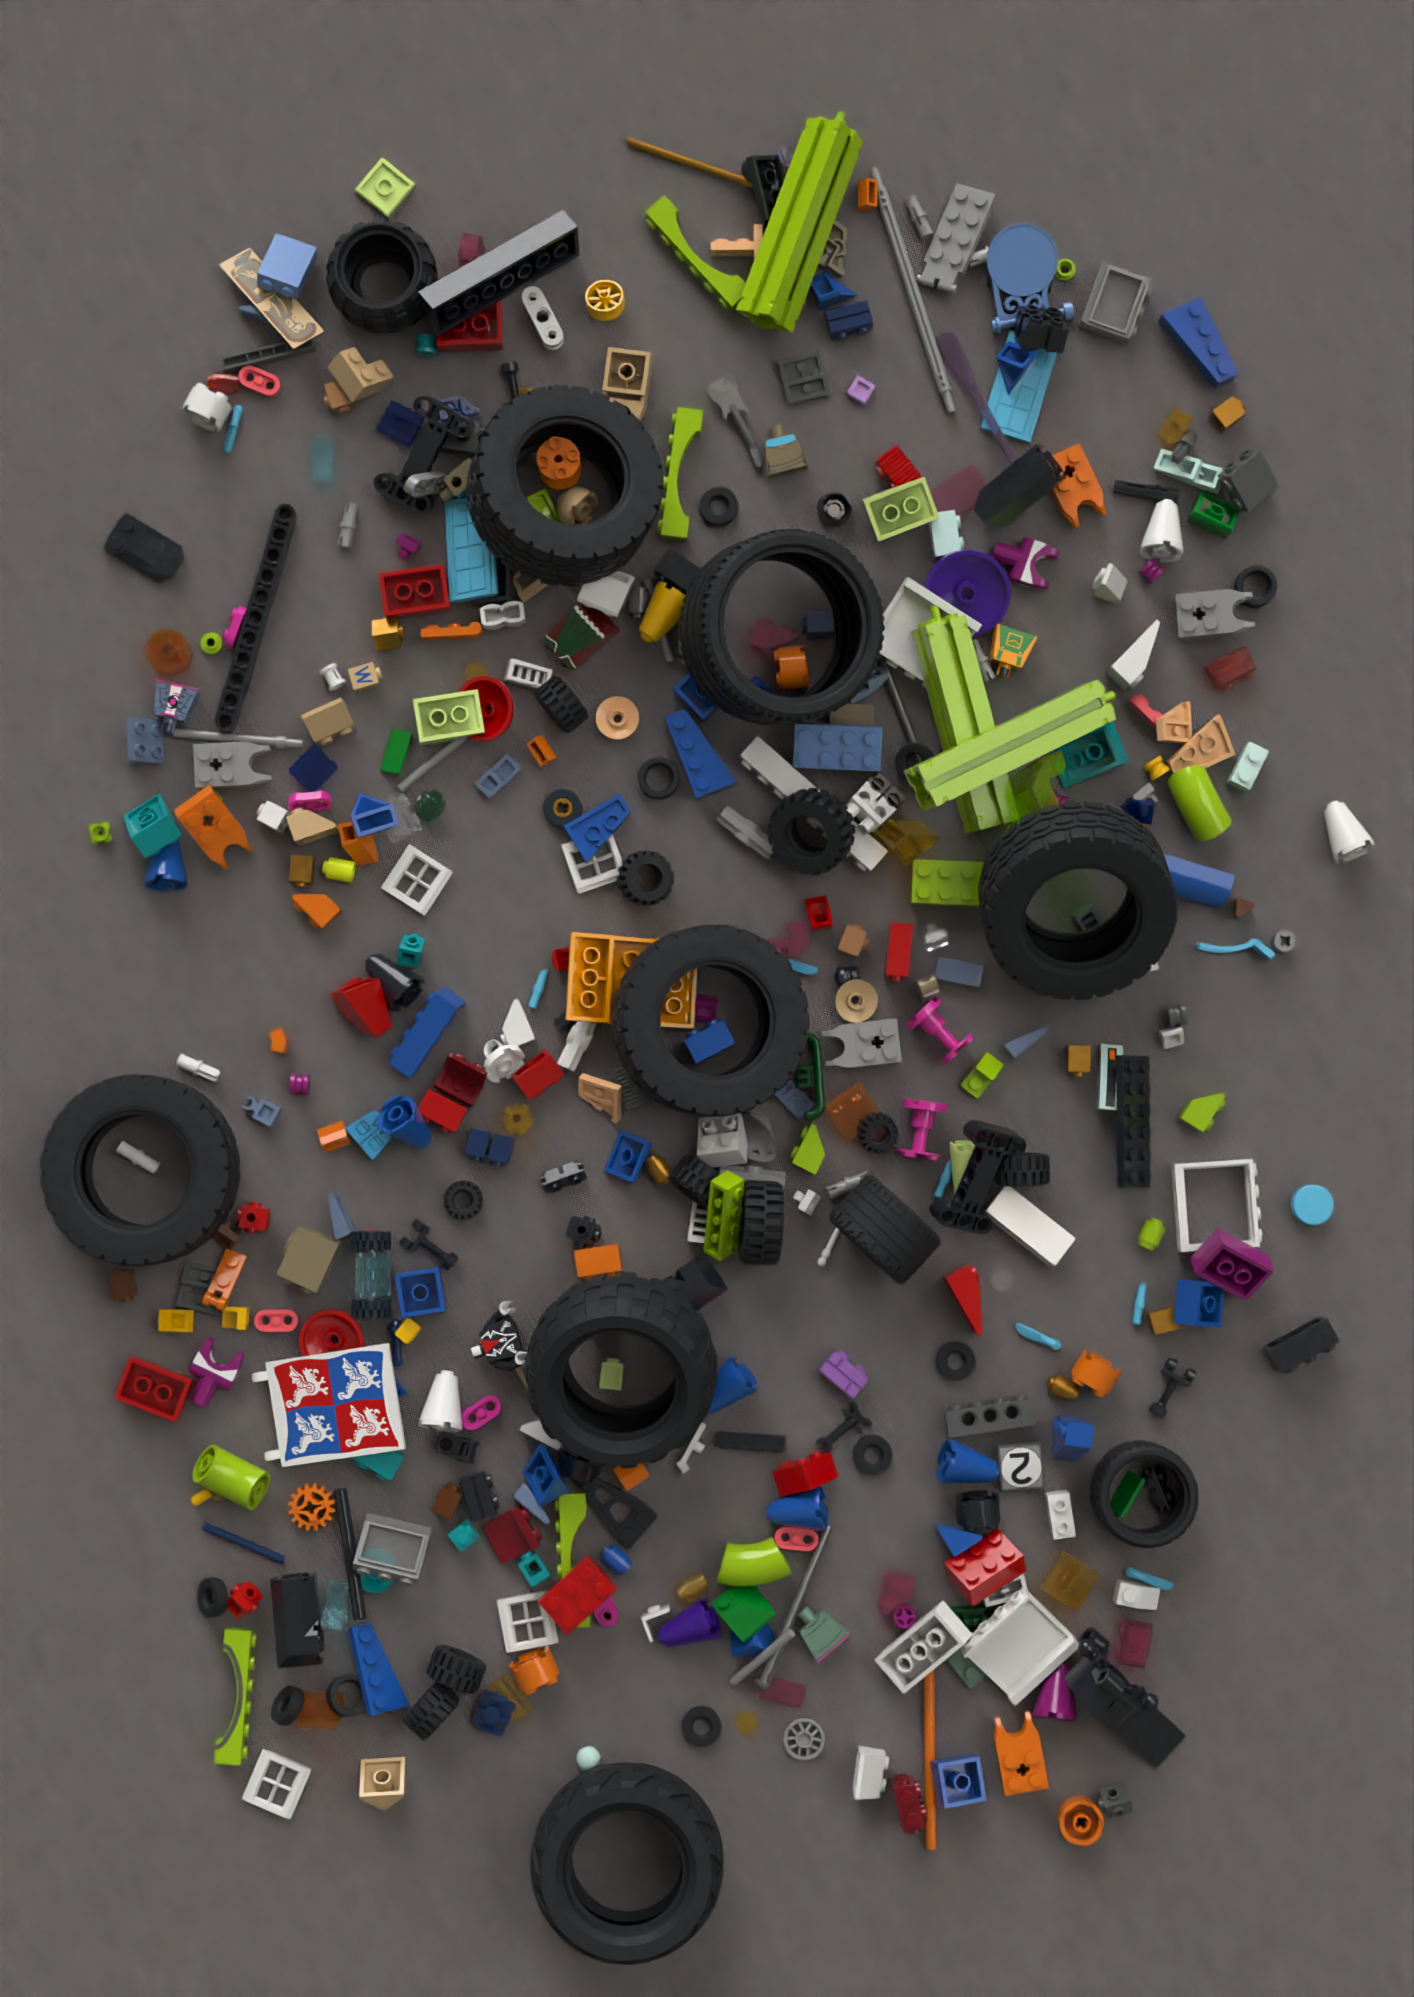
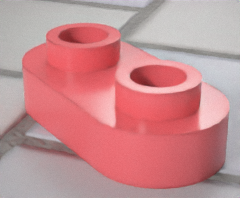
(260, 381)
(1140, 705)
(277, 1321)
(795, 1539)

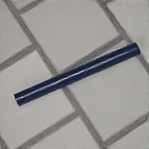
(242, 1542)

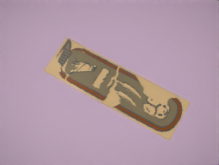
(282, 312)

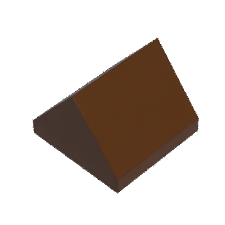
(1241, 907)

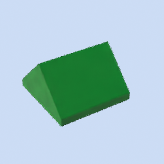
(1213, 515)

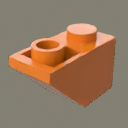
(360, 849)
(318, 907)

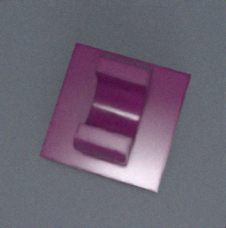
(408, 545)

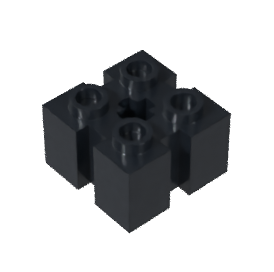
(1041, 329)

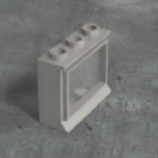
(1115, 303)
(392, 1549)

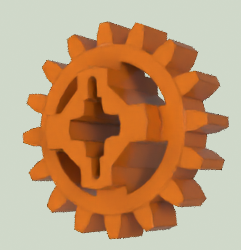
(313, 1516)

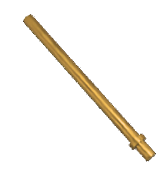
(689, 162)

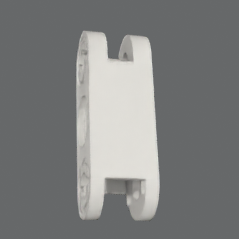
(541, 307)

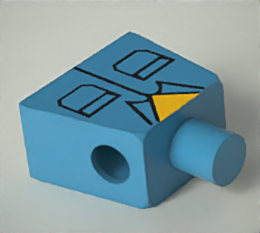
(369, 1135)

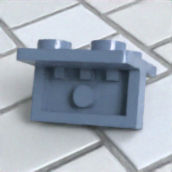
(144, 741)

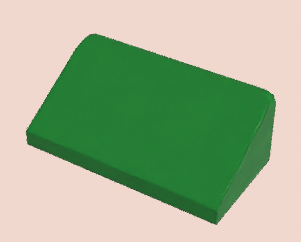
(396, 752)
(1126, 1493)

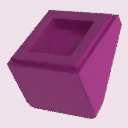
(705, 1007)

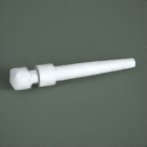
(826, 1252)

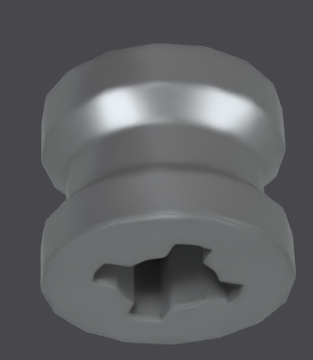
(1280, 944)

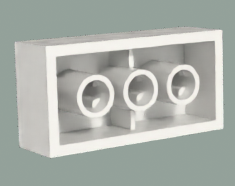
(923, 1647)

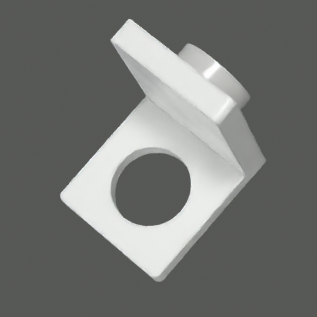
(653, 1611)

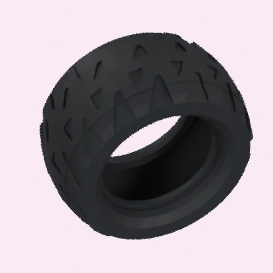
(611, 1933)

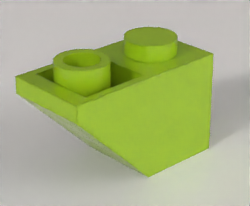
(1200, 1111)
(810, 1152)

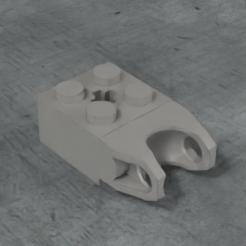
(1219, 616)
(235, 761)
(858, 1047)

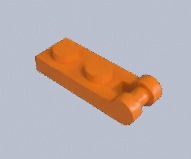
(451, 632)
(225, 1279)

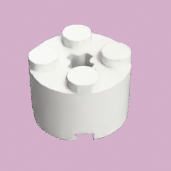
(206, 407)

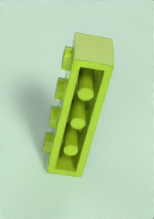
(724, 1215)

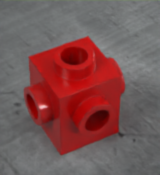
(261, 1221)
(243, 1599)

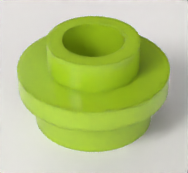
(1069, 265)
(217, 646)

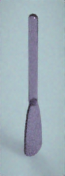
(958, 361)

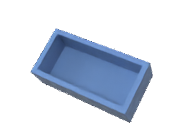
(837, 746)

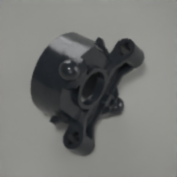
(1103, 1686)

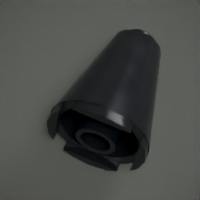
(397, 982)

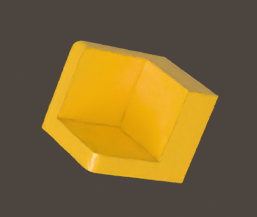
(236, 1317)

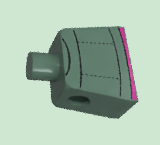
(821, 1632)

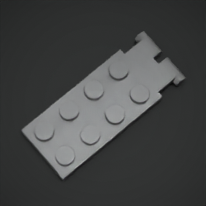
(956, 237)

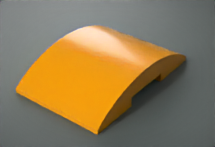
(596, 973)

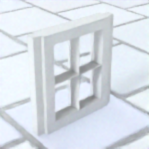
(601, 878)
(433, 889)
(508, 1625)
(259, 1775)

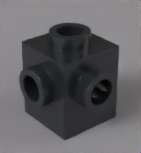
(584, 1231)

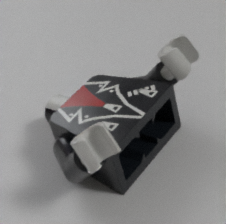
(501, 1341)

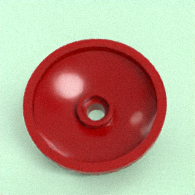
(495, 694)
(320, 1327)

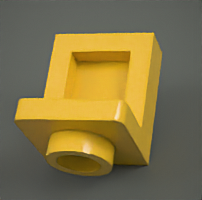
(175, 1320)

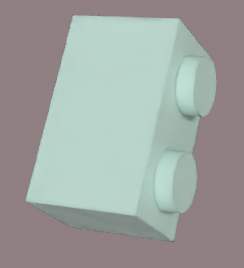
(945, 534)
(1247, 767)

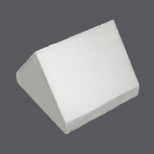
(1171, 1036)

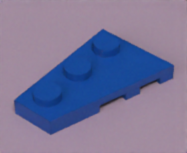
(597, 826)

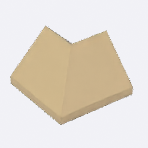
(383, 1781)

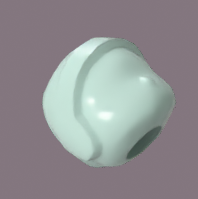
(588, 1758)

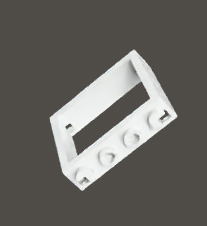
(1179, 1196)

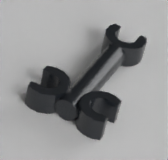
(855, 1418)

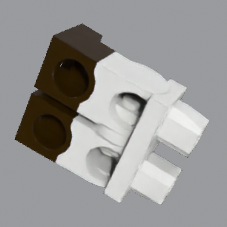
(868, 809)

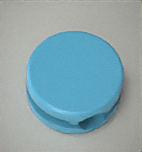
(1312, 1204)

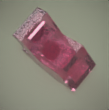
(797, 938)

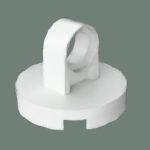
(502, 1061)

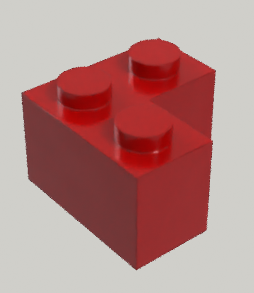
(804, 1473)

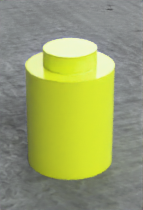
(339, 869)

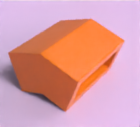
(867, 195)
(544, 748)
(280, 1040)
(333, 1136)
(631, 1476)

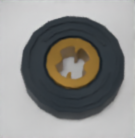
(565, 797)

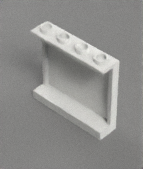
(903, 615)
(1020, 1645)

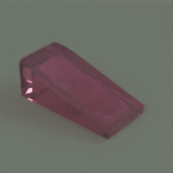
(784, 1692)

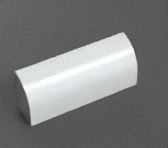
(1029, 1226)

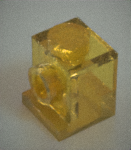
(1181, 419)

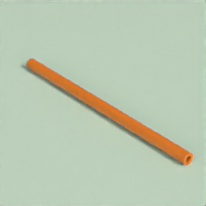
(929, 1755)

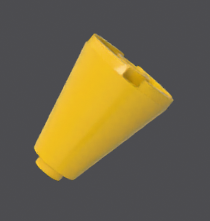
(661, 613)

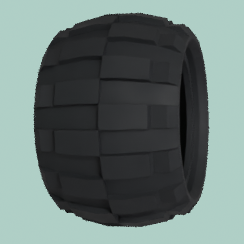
(370, 244)

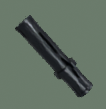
(1146, 491)

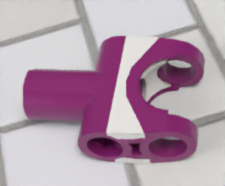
(1023, 561)
(212, 1373)

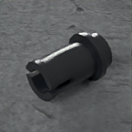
(561, 1023)

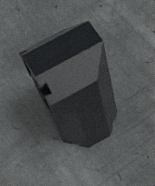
(1019, 487)
(697, 1281)
(297, 1620)

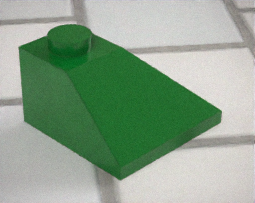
(744, 1610)

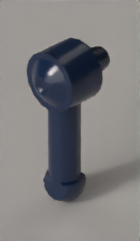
(397, 1351)

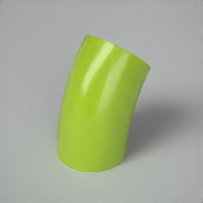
(1199, 803)
(231, 1477)
(752, 1564)

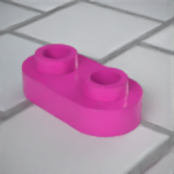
(232, 634)
(310, 801)
(481, 1412)
(607, 1606)

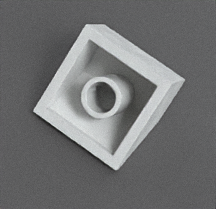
(869, 1773)

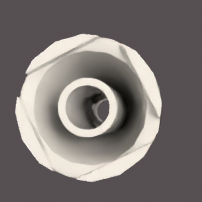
(1163, 534)
(1345, 833)
(443, 1404)

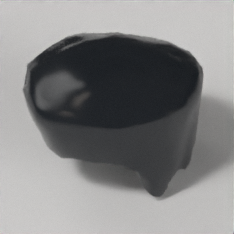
(834, 509)

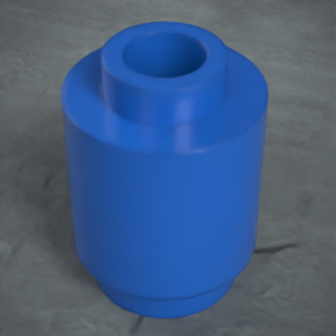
(616, 1559)

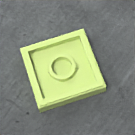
(385, 187)

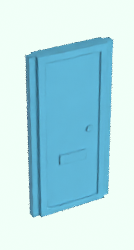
(1020, 409)
(470, 563)

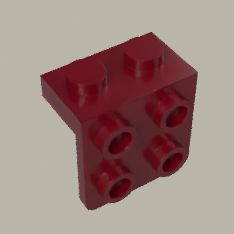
(461, 1079)
(512, 1533)

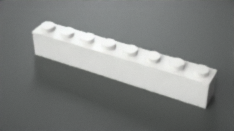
(787, 780)

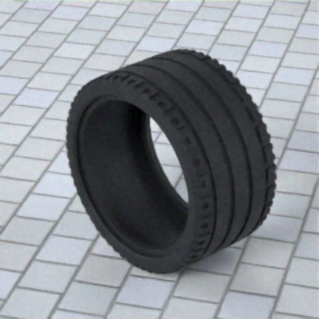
(855, 611)

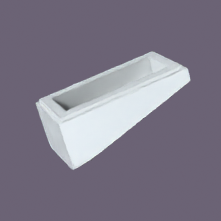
(525, 682)
(695, 1238)

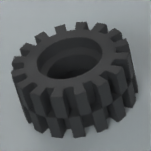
(866, 1127)
(453, 1209)

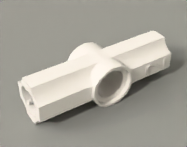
(577, 1043)

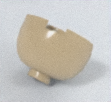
(576, 506)

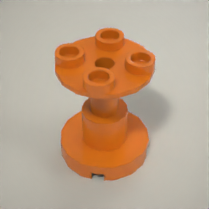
(559, 463)

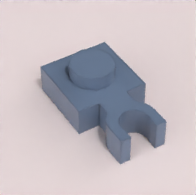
(264, 1111)

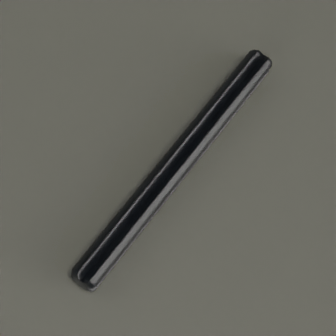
(349, 1552)

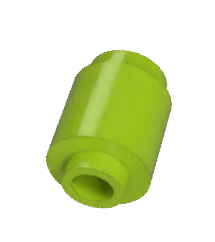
(1151, 1234)

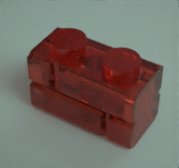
(1231, 668)

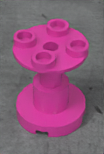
(932, 1024)
(922, 1120)

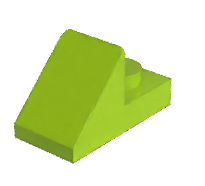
(982, 1075)

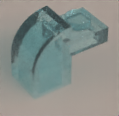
(336, 1605)

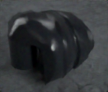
(846, 974)

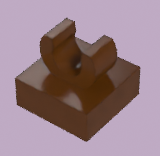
(226, 1236)

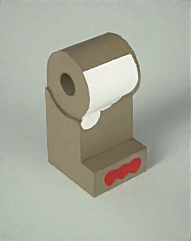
(927, 988)

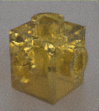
(524, 1124)

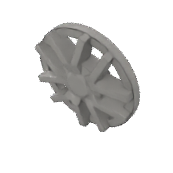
(804, 1739)

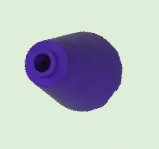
(691, 1626)

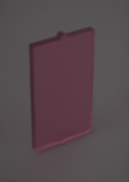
(959, 491)

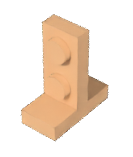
(740, 247)

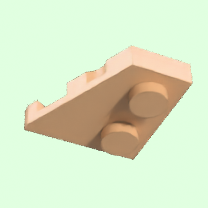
(1175, 724)

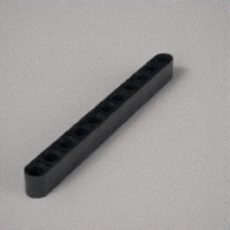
(254, 607)

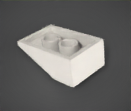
(1128, 668)

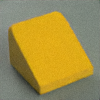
(408, 1330)

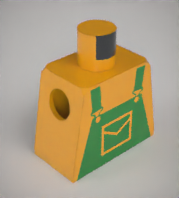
(1010, 649)

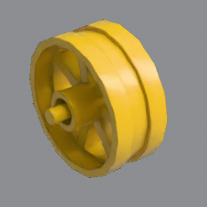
(605, 301)

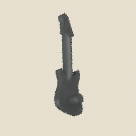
(725, 395)

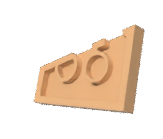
(1204, 748)

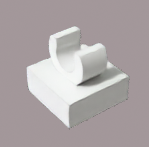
(807, 1200)

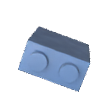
(286, 266)

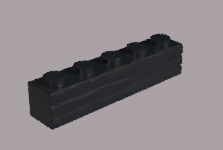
(751, 1441)

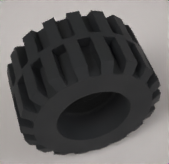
(561, 704)
(627, 878)
(1023, 1170)
(693, 1179)
(456, 1669)
(431, 1710)

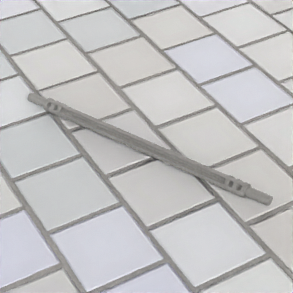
(913, 292)

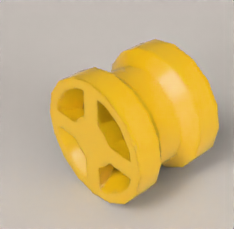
(1156, 768)

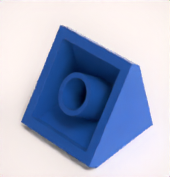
(627, 1156)
(544, 1477)
(956, 1538)

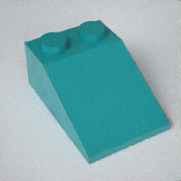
(1092, 755)
(152, 826)

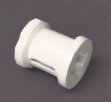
(332, 677)

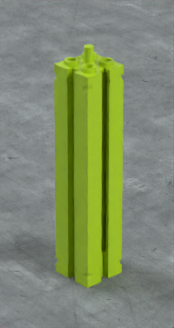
(800, 223)
(961, 710)
(1011, 744)

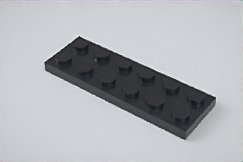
(1133, 1121)

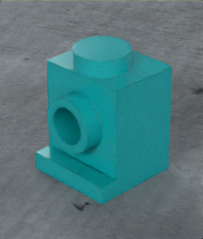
(413, 945)
(463, 1535)
(533, 1576)

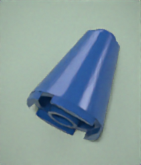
(166, 870)
(404, 1122)
(732, 1384)
(964, 1465)
(800, 1510)

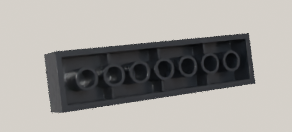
(499, 273)

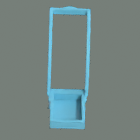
(1255, 944)

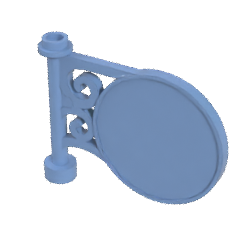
(1022, 264)

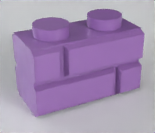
(843, 1373)

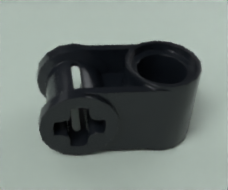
(459, 1447)

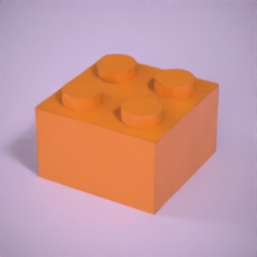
(598, 1261)

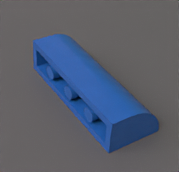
(1199, 882)

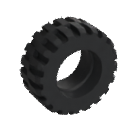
(829, 814)
(761, 1223)

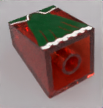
(580, 635)

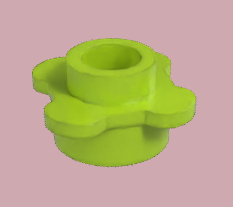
(94, 831)

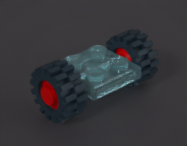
(372, 1274)

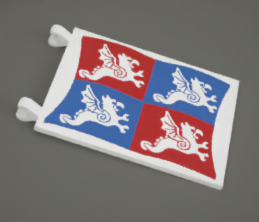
(334, 1405)

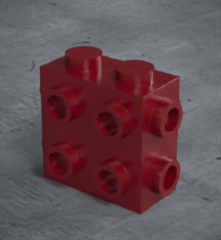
(910, 1811)

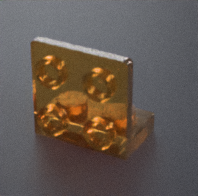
(849, 1109)
(317, 1712)

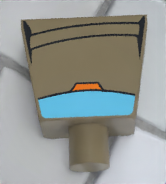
(783, 454)
(453, 480)

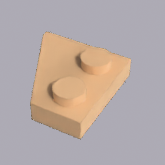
(601, 1095)

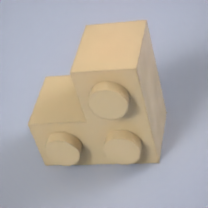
(357, 377)

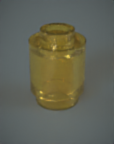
(692, 1587)

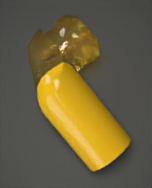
(203, 1495)

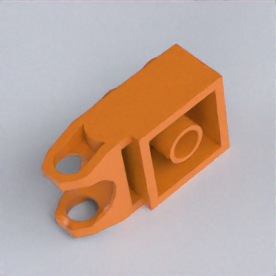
(1080, 488)
(215, 832)
(1016, 1749)

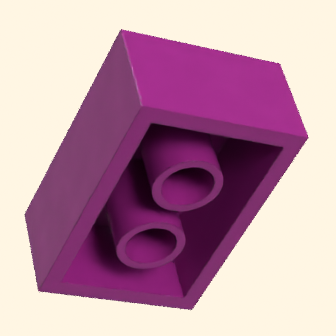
(1231, 1264)

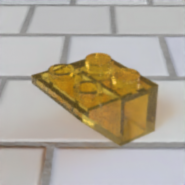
(906, 838)
(1069, 1580)

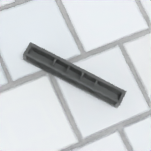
(265, 355)

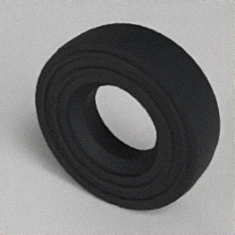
(719, 519)
(908, 749)
(965, 1370)
(886, 1455)
(220, 1595)
(279, 1712)
(708, 1738)

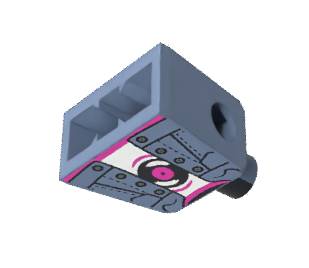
(174, 704)

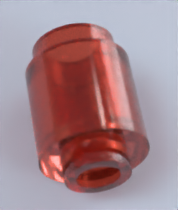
(223, 382)

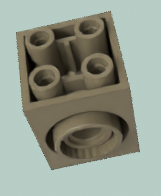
(308, 1259)

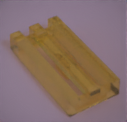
(522, 1712)

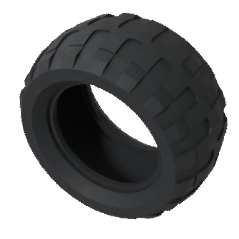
(610, 1431)

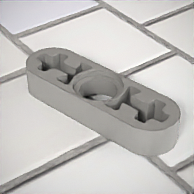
(425, 483)

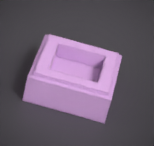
(861, 390)

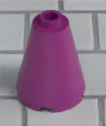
(1056, 1697)

